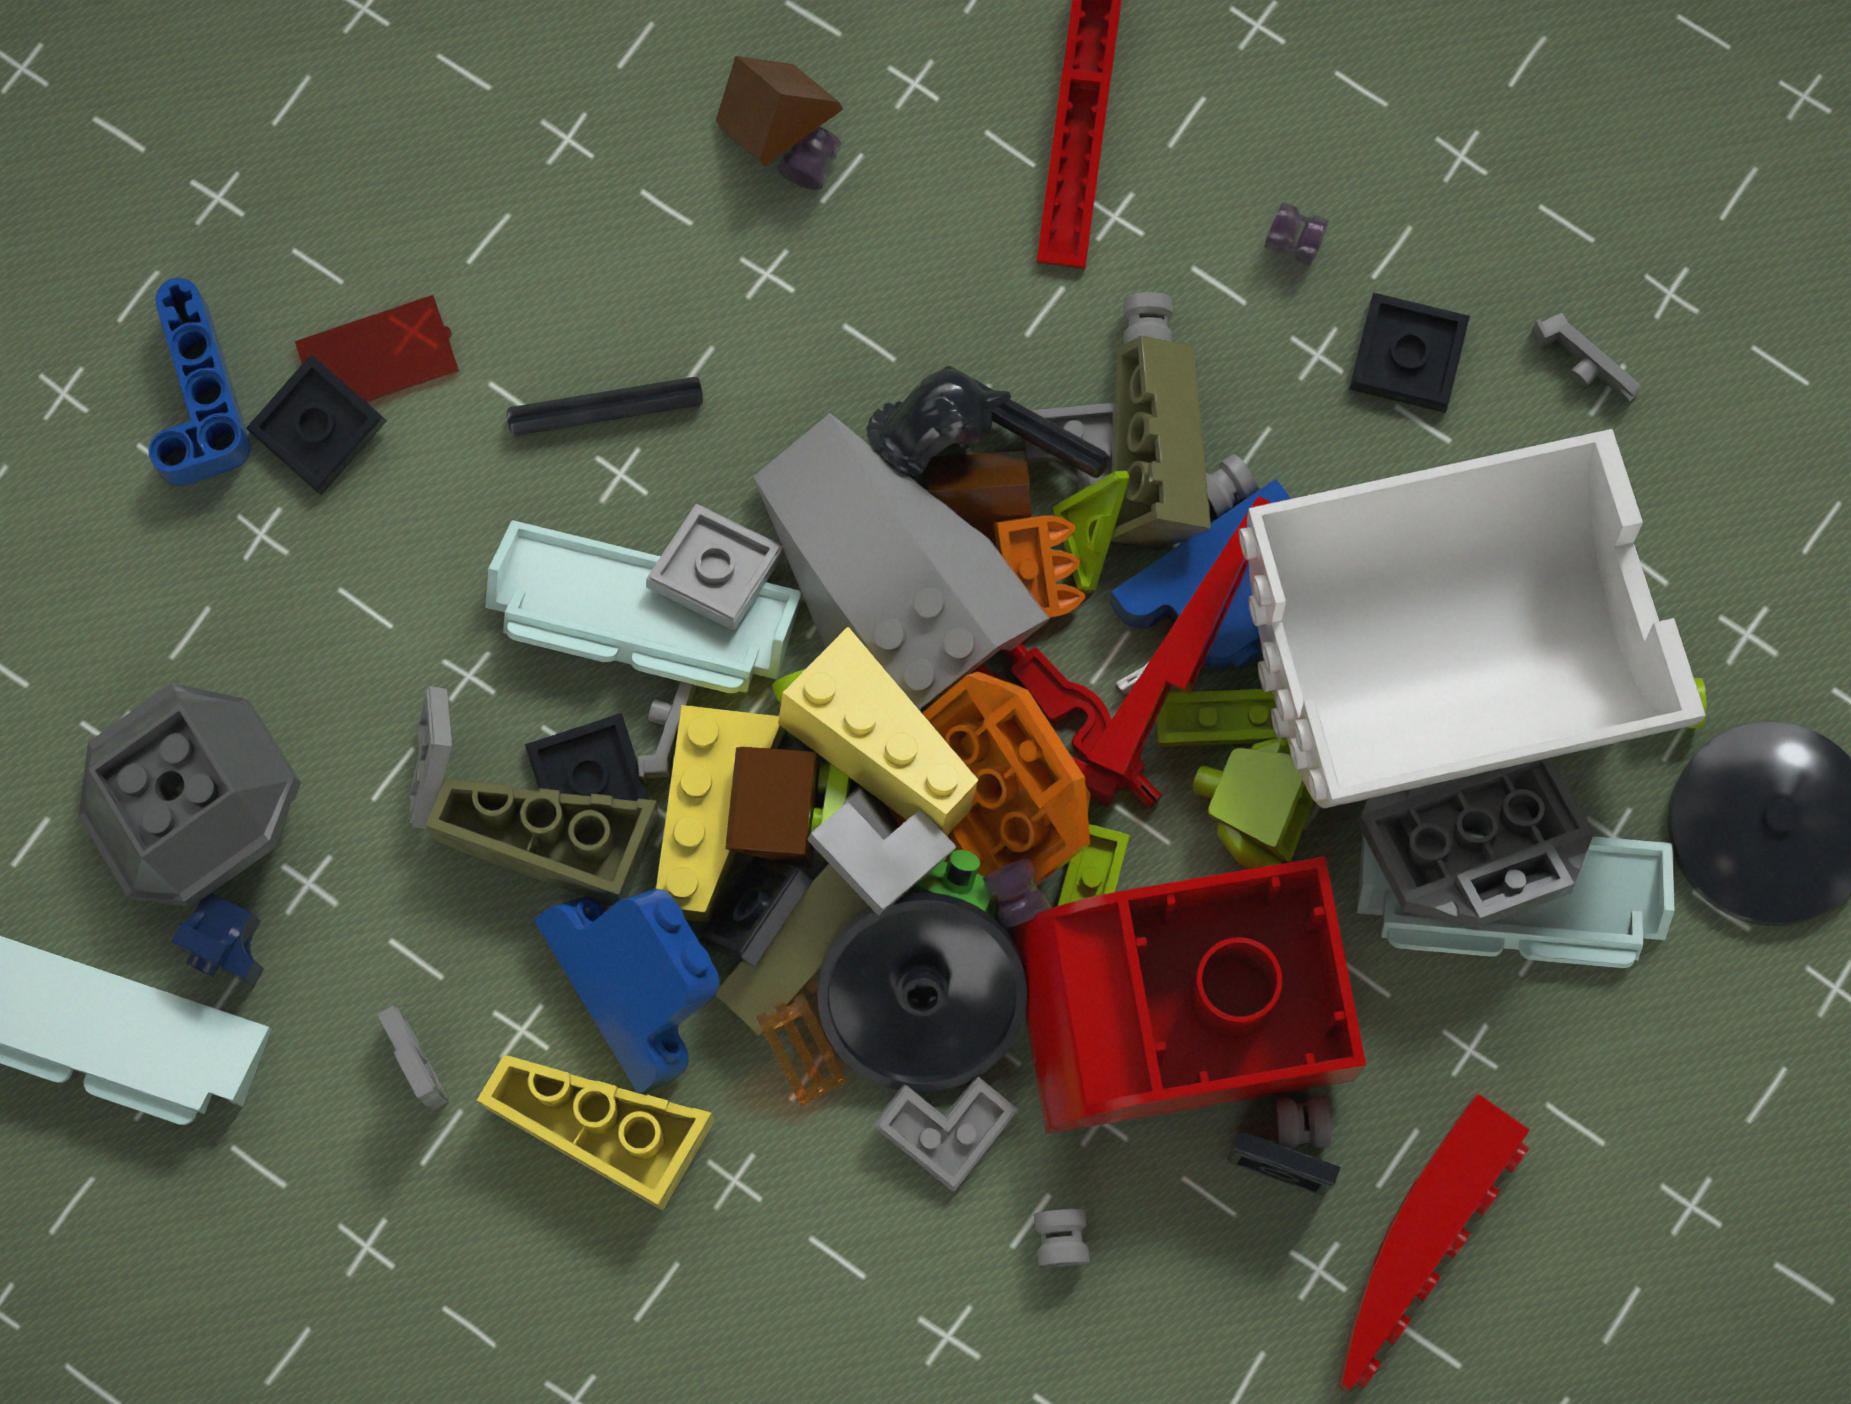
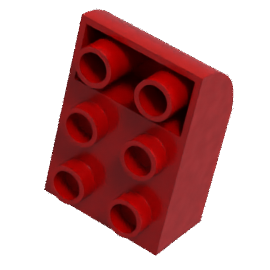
(1188, 995)

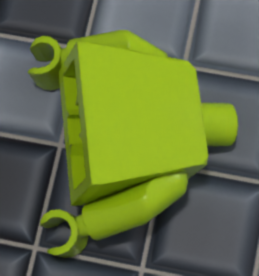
(1257, 803)

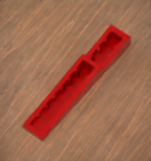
(1079, 133)
(1175, 661)

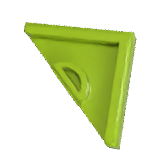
(1094, 517)

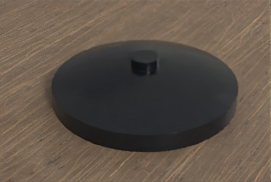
(1765, 823)
(922, 992)

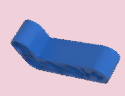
(195, 378)

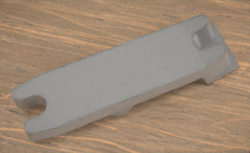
(1591, 359)
(667, 715)

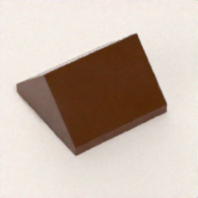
(772, 107)
(982, 487)
(773, 804)

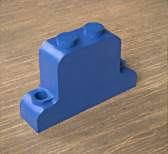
(1172, 580)
(636, 976)

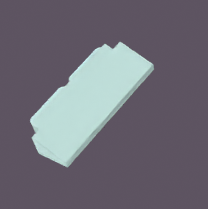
(596, 606)
(1615, 903)
(124, 1035)

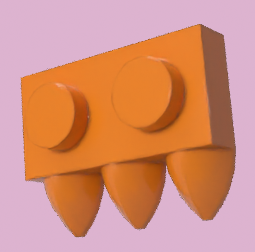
(1028, 551)

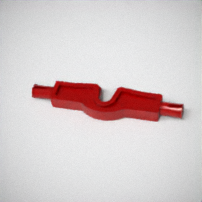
(1060, 698)

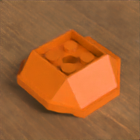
(1043, 792)

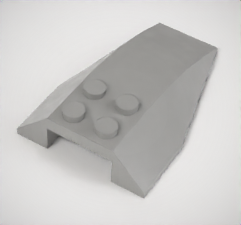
(892, 563)

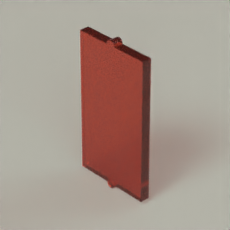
(386, 349)

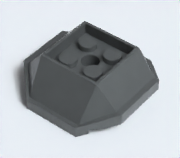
(220, 823)
(1526, 854)

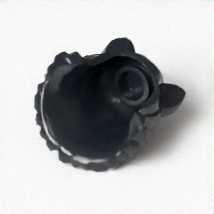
(937, 413)

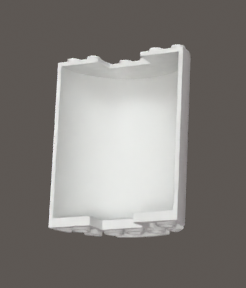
(1461, 621)

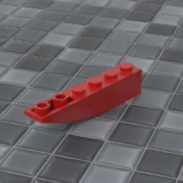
(1428, 1226)

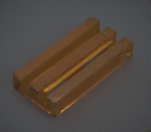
(785, 1016)

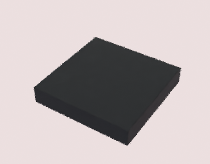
(1409, 352)
(316, 424)
(589, 761)
(755, 910)
(1283, 1164)

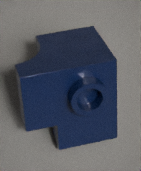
(220, 938)

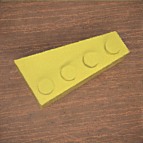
(876, 734)
(697, 815)
(611, 1130)

